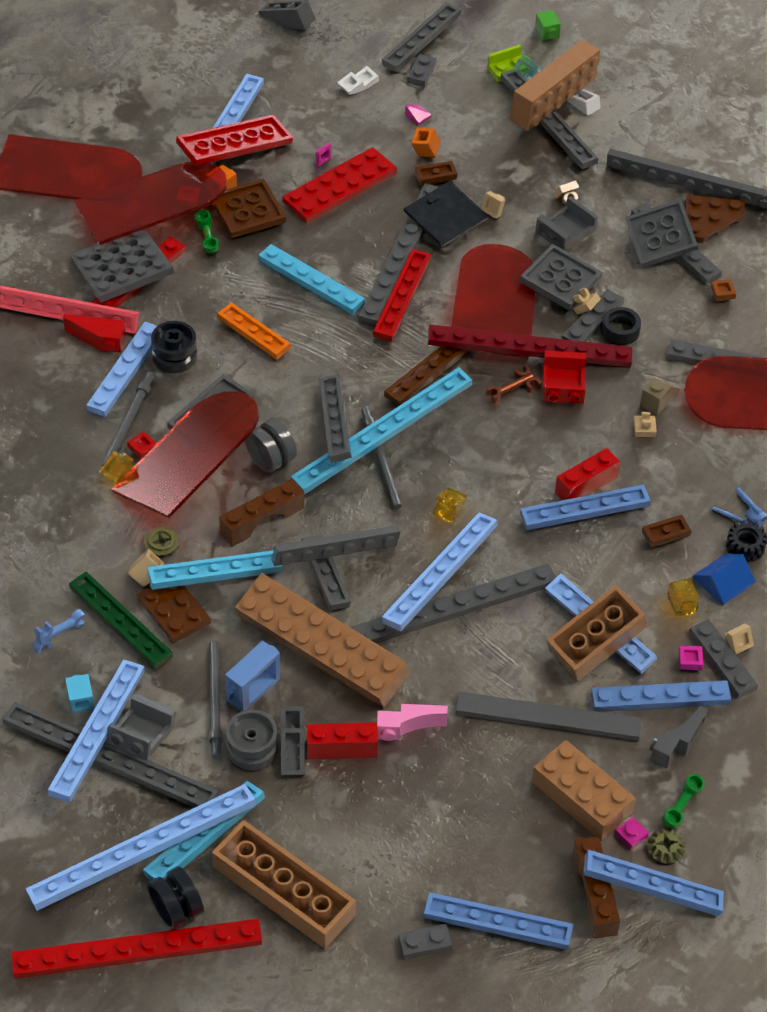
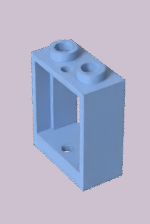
(252, 676)

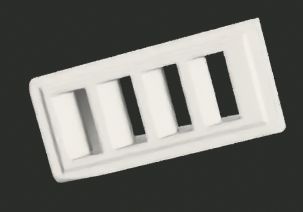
(586, 102)

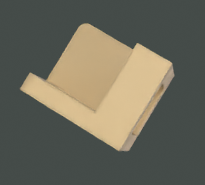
(138, 569)

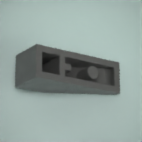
(293, 14)

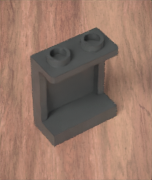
(567, 225)
(142, 727)

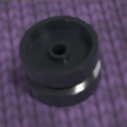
(174, 346)
(175, 898)

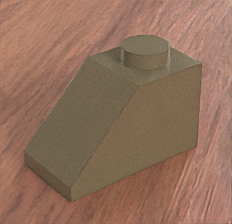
(657, 395)

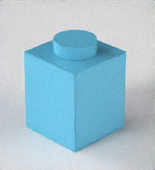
(79, 693)

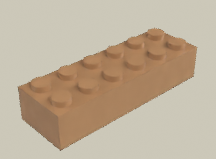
(554, 85)
(284, 884)

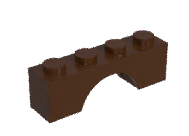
(240, 522)
(600, 898)

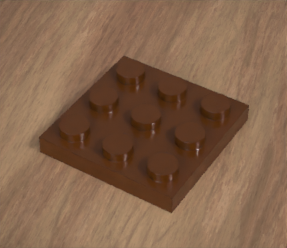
(249, 208)

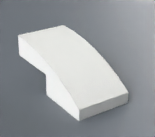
(358, 82)

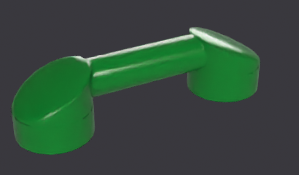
(204, 222)
(691, 787)

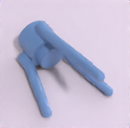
(753, 514)

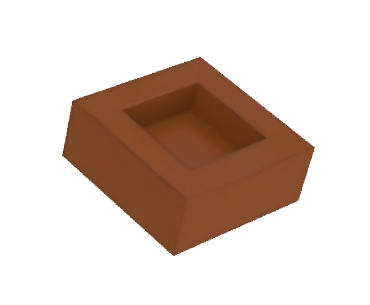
(723, 290)

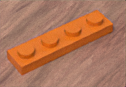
(254, 331)

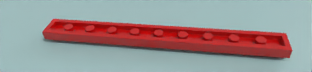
(136, 948)

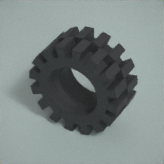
(750, 532)

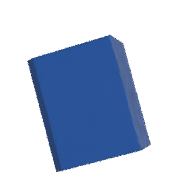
(726, 577)

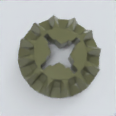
(168, 536)
(659, 851)

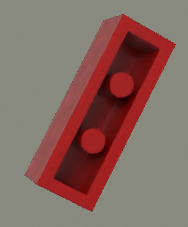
(588, 475)
(342, 740)

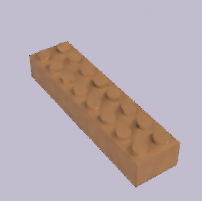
(322, 640)

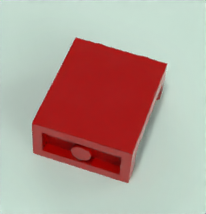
(564, 377)

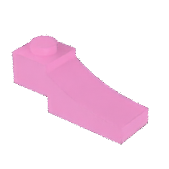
(412, 717)

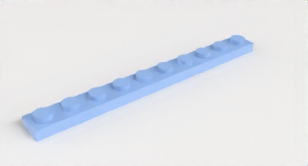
(140, 847)

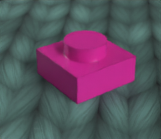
(690, 657)
(631, 833)

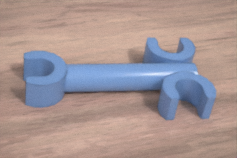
(49, 632)

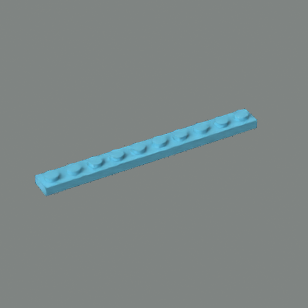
(385, 428)

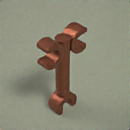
(521, 379)

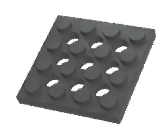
(134, 265)

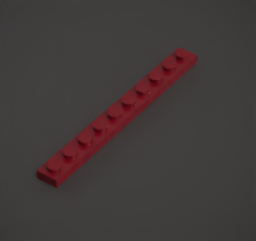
(526, 345)

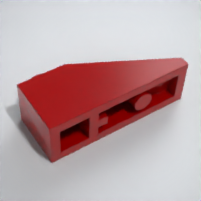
(98, 332)

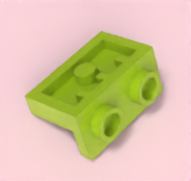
(503, 61)

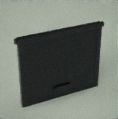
(446, 213)

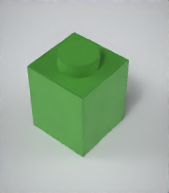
(547, 25)

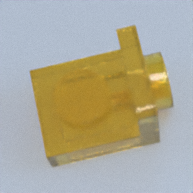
(117, 466)
(448, 504)

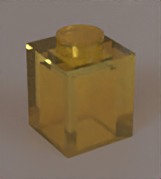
(683, 597)

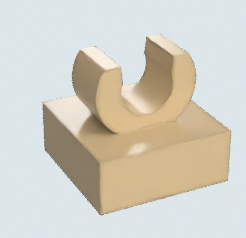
(567, 190)
(493, 204)
(585, 301)
(645, 425)
(740, 638)

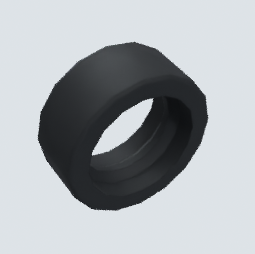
(621, 337)

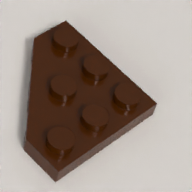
(712, 215)

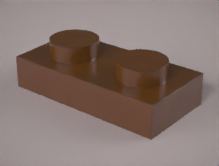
(436, 173)
(666, 531)

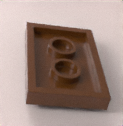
(174, 611)

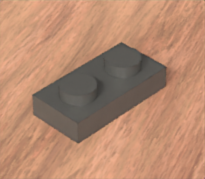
(421, 70)
(425, 941)

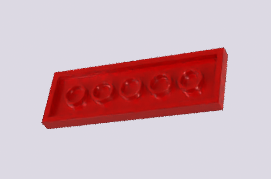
(234, 140)
(339, 185)

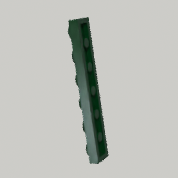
(121, 620)

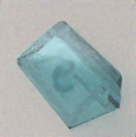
(528, 66)

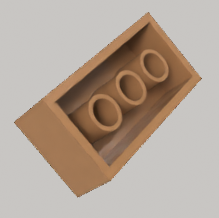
(597, 632)
(583, 790)

